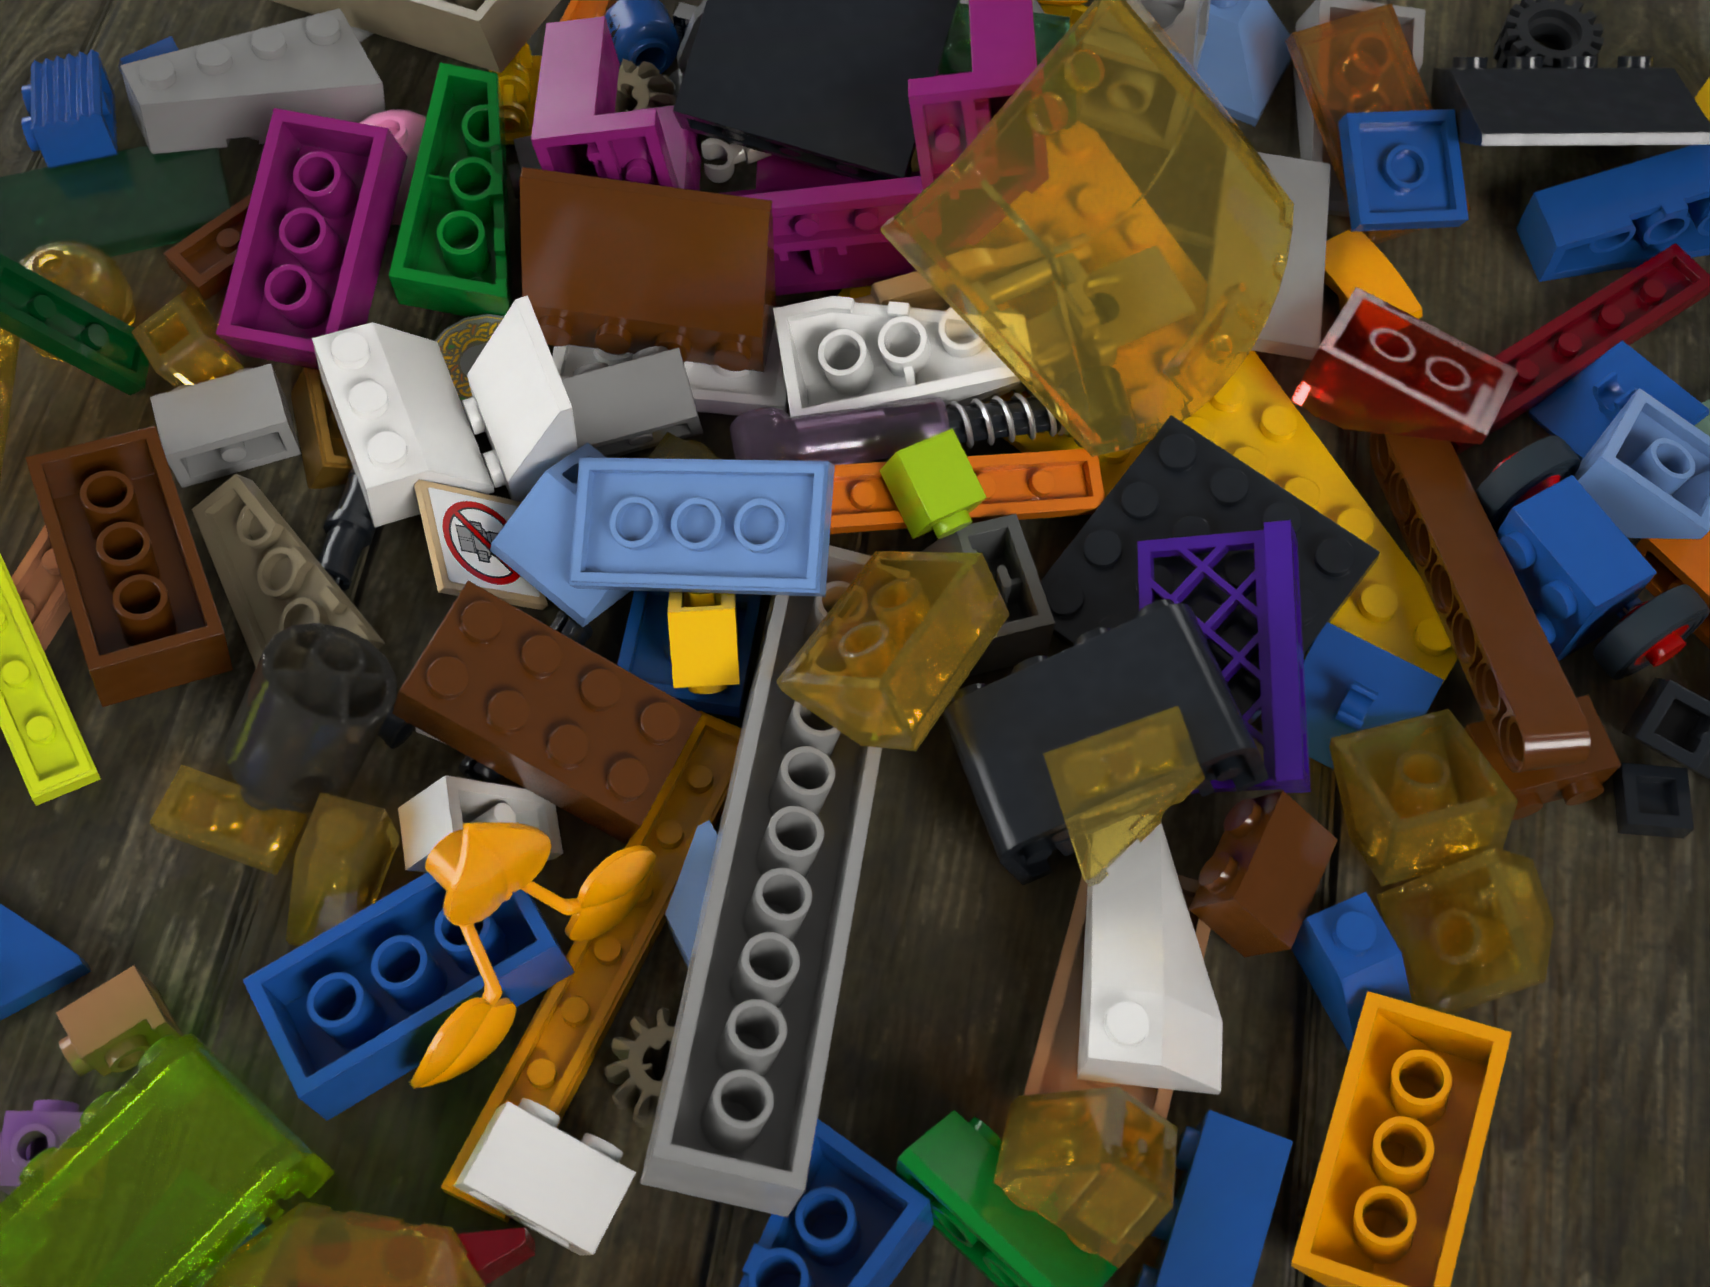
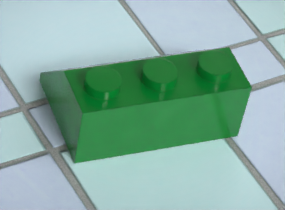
(1007, 1244)

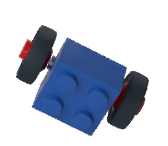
(1581, 565)

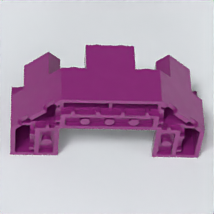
(821, 220)

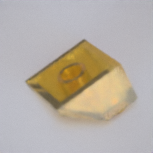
(1471, 930)

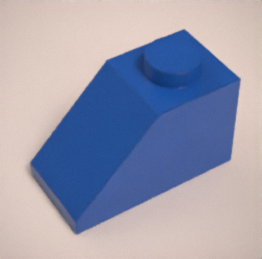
(1346, 955)

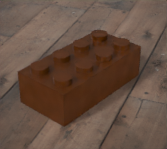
(129, 565)
(546, 712)

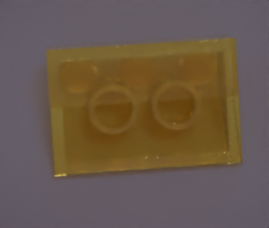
(897, 646)

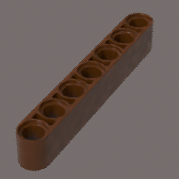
(1481, 604)

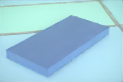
(702, 526)

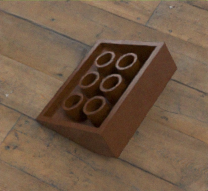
(648, 268)

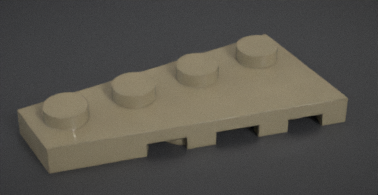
(269, 569)

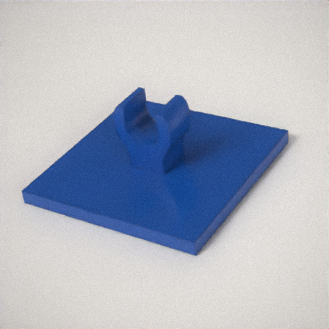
(1596, 395)
(1358, 688)

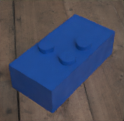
(381, 984)

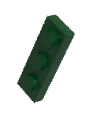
(70, 328)

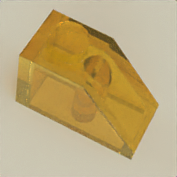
(338, 865)

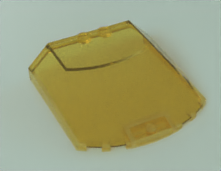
(1108, 233)

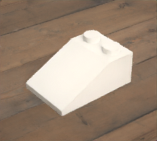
(520, 403)

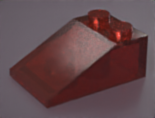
(1402, 377)

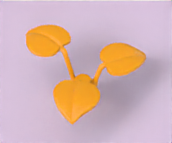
(479, 873)

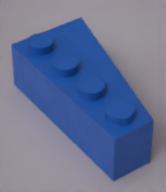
(1620, 216)
(846, 1229)

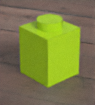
(933, 485)

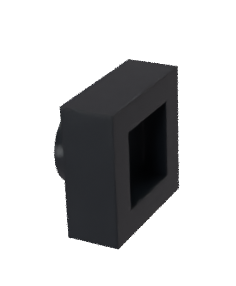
(1653, 800)

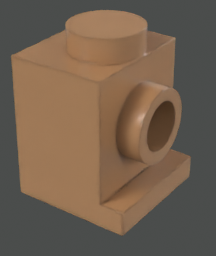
(115, 1024)

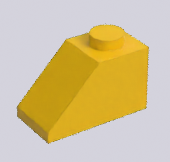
(703, 641)

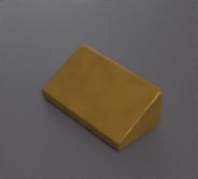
(319, 436)

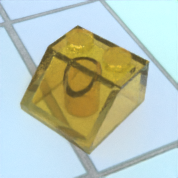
(1419, 796)

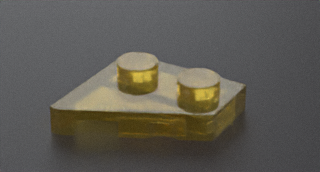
(1121, 785)

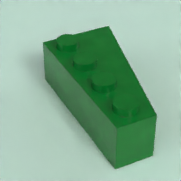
(456, 214)

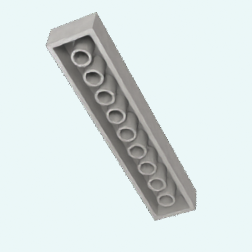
(768, 939)

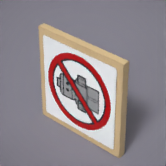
(459, 540)

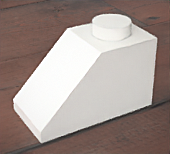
(458, 801)

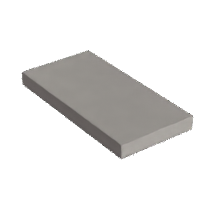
(1297, 311)

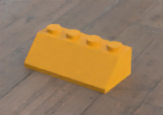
(1402, 1149)

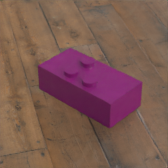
(311, 236)

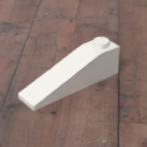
(876, 354)
(1145, 981)

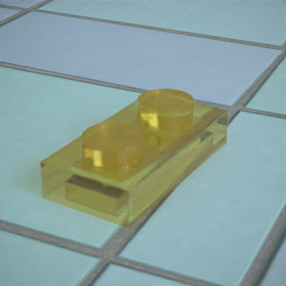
(217, 819)

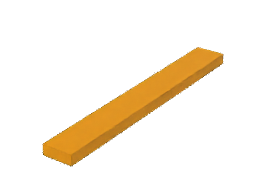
(583, 1006)

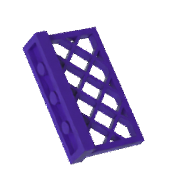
(1277, 637)

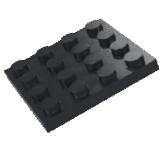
(1195, 489)

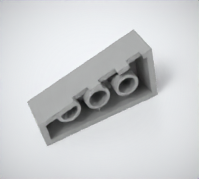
(234, 83)

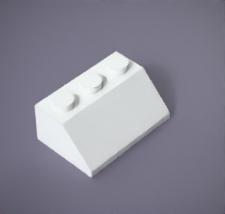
(398, 417)

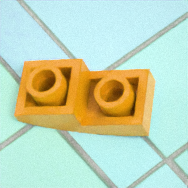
(1357, 262)

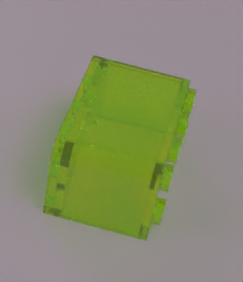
(155, 1180)

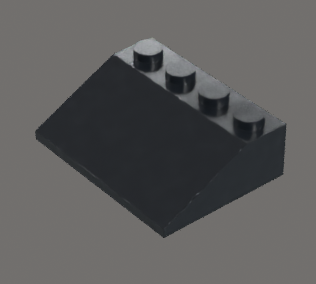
(1569, 103)

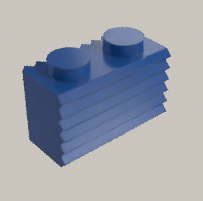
(70, 110)

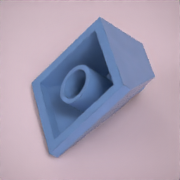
(1244, 56)
(1651, 472)

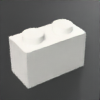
(546, 1176)

